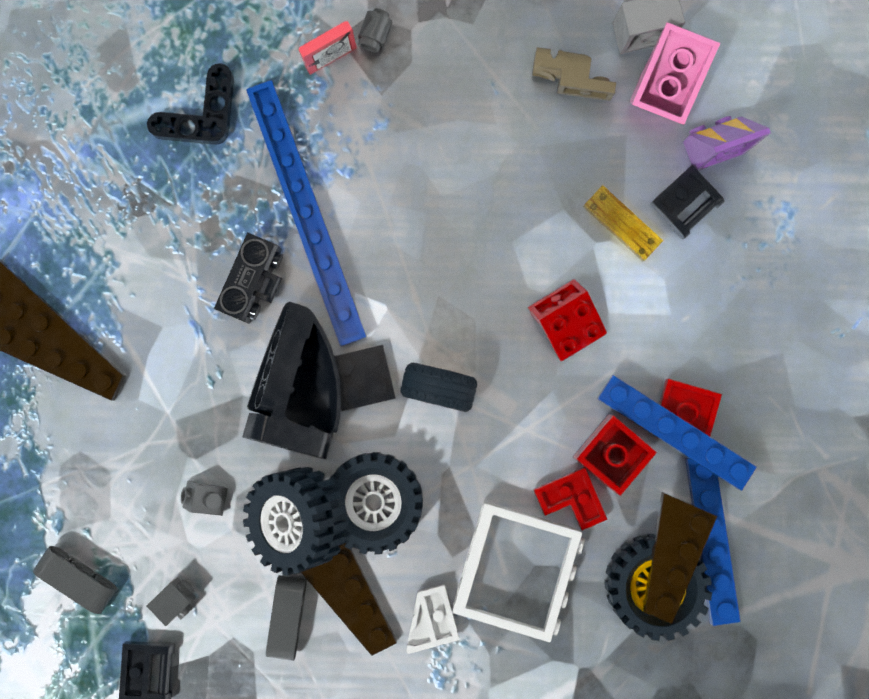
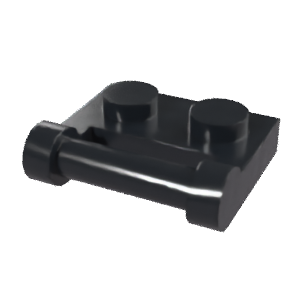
(681, 195)
(137, 670)

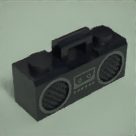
(243, 285)

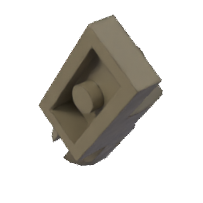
(573, 74)

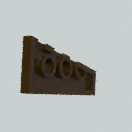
(676, 551)
(352, 599)

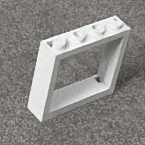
(560, 594)

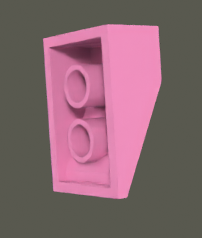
(674, 73)

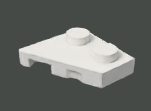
(432, 620)

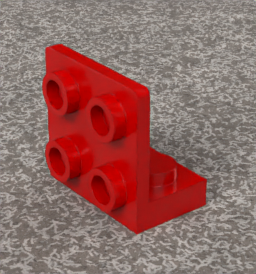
(568, 319)

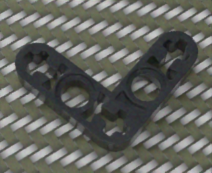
(209, 118)

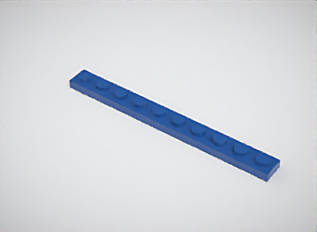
(306, 213)

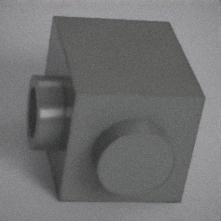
(173, 601)

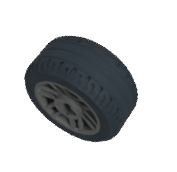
(438, 386)

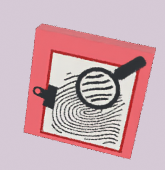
(328, 47)

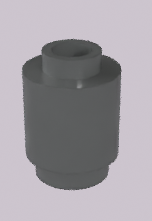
(374, 30)

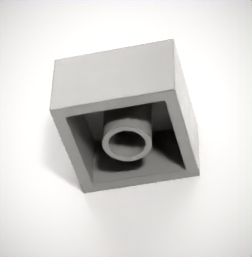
(642, 22)

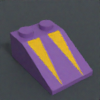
(724, 141)

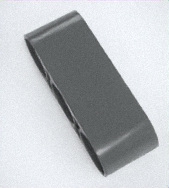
(75, 579)
(286, 617)

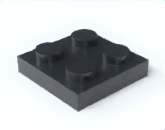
(364, 378)

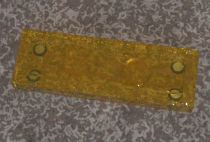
(623, 223)

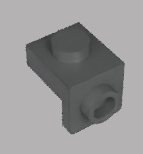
(204, 498)

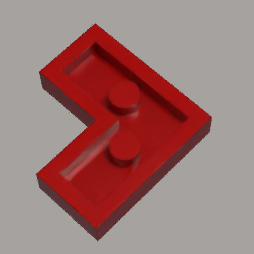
(572, 490)

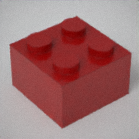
(614, 454)

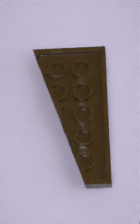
(46, 340)

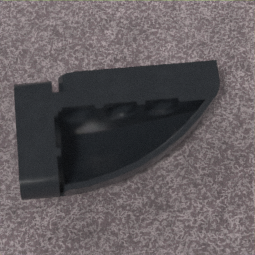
(296, 387)

